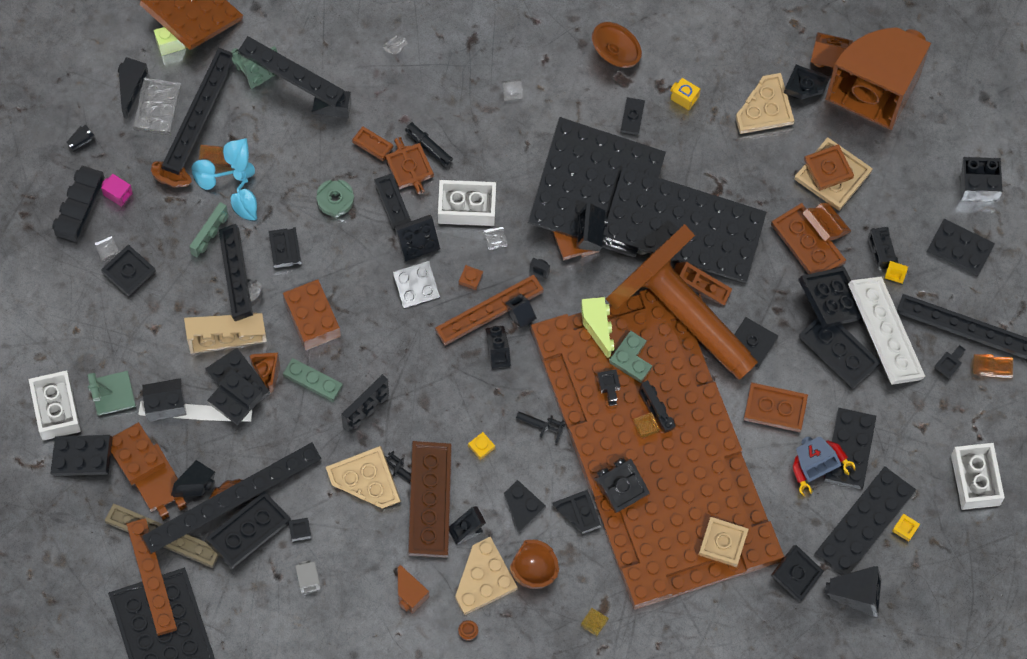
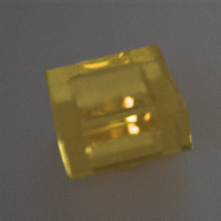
(646, 425)
(594, 622)

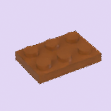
(775, 407)
(136, 454)

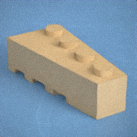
(223, 332)

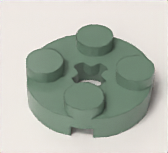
(335, 188)

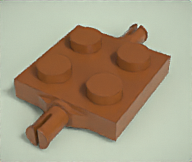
(409, 166)

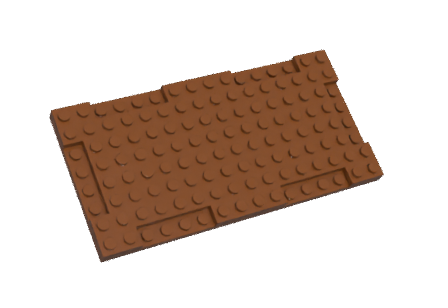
(688, 471)

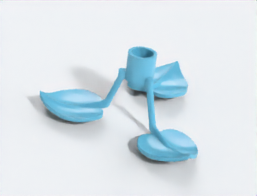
(237, 155)

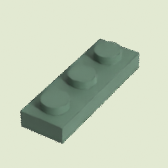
(209, 230)
(312, 380)

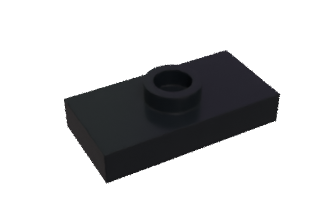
(632, 116)

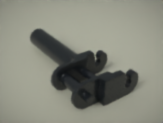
(542, 424)
(397, 469)

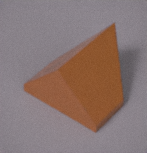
(267, 367)

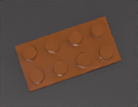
(806, 242)

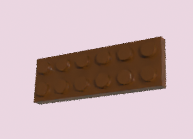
(429, 499)

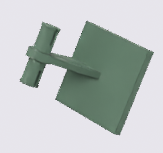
(255, 74)
(111, 392)

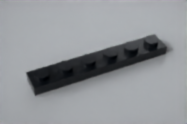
(291, 71)
(235, 272)

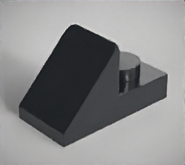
(467, 525)

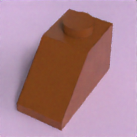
(410, 591)

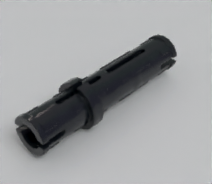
(422, 138)

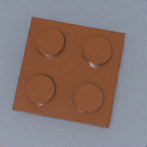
(829, 167)

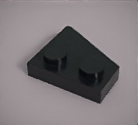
(523, 505)
(579, 511)

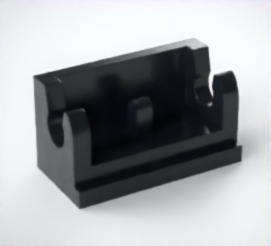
(882, 247)

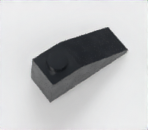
(131, 80)

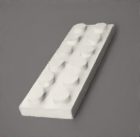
(886, 330)

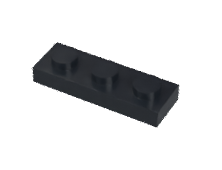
(392, 200)

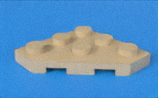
(766, 106)
(366, 478)
(483, 578)

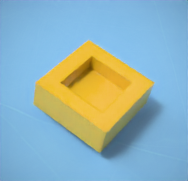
(896, 272)
(481, 445)
(906, 527)

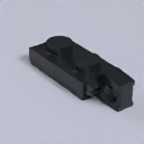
(658, 408)

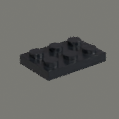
(961, 247)
(235, 361)
(365, 404)
(81, 455)

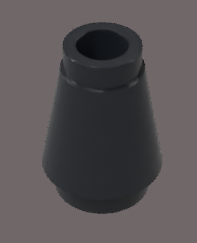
(80, 137)

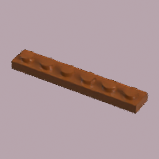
(487, 310)
(152, 579)

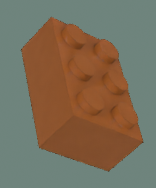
(311, 314)

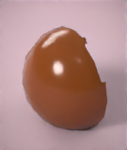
(534, 565)

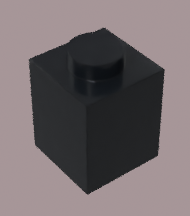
(521, 310)

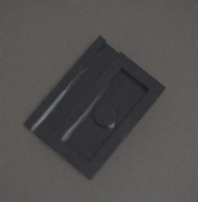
(284, 247)

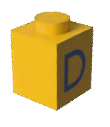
(685, 93)

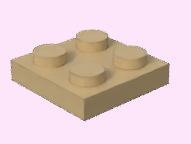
(723, 541)

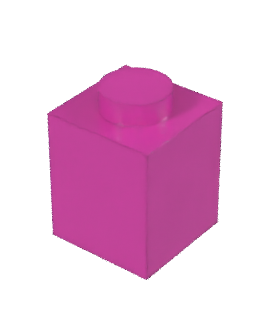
(116, 190)

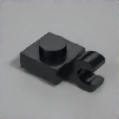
(950, 363)
(609, 383)

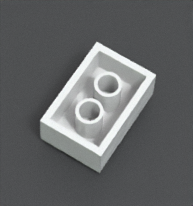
(466, 202)
(54, 405)
(977, 476)

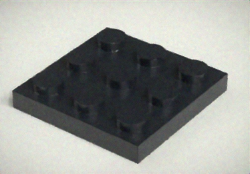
(831, 296)

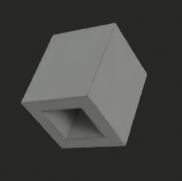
(307, 577)

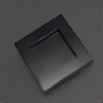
(540, 267)
(299, 529)

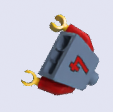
(816, 459)

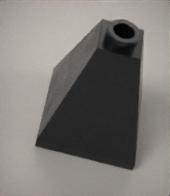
(857, 590)

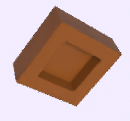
(470, 277)

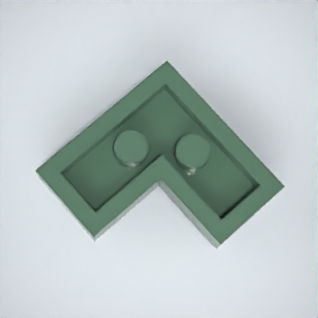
(627, 357)

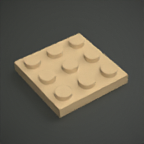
(838, 194)

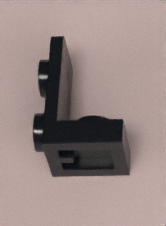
(498, 347)

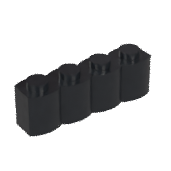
(78, 204)

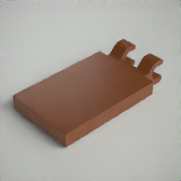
(158, 487)

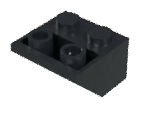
(981, 179)

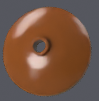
(616, 45)

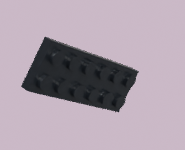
(865, 522)

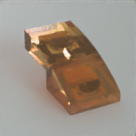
(993, 366)

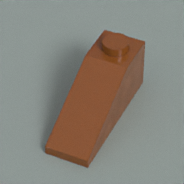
(703, 283)

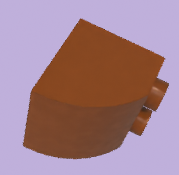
(879, 74)

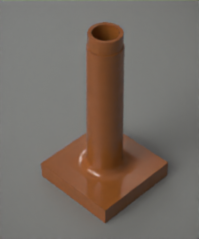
(685, 304)

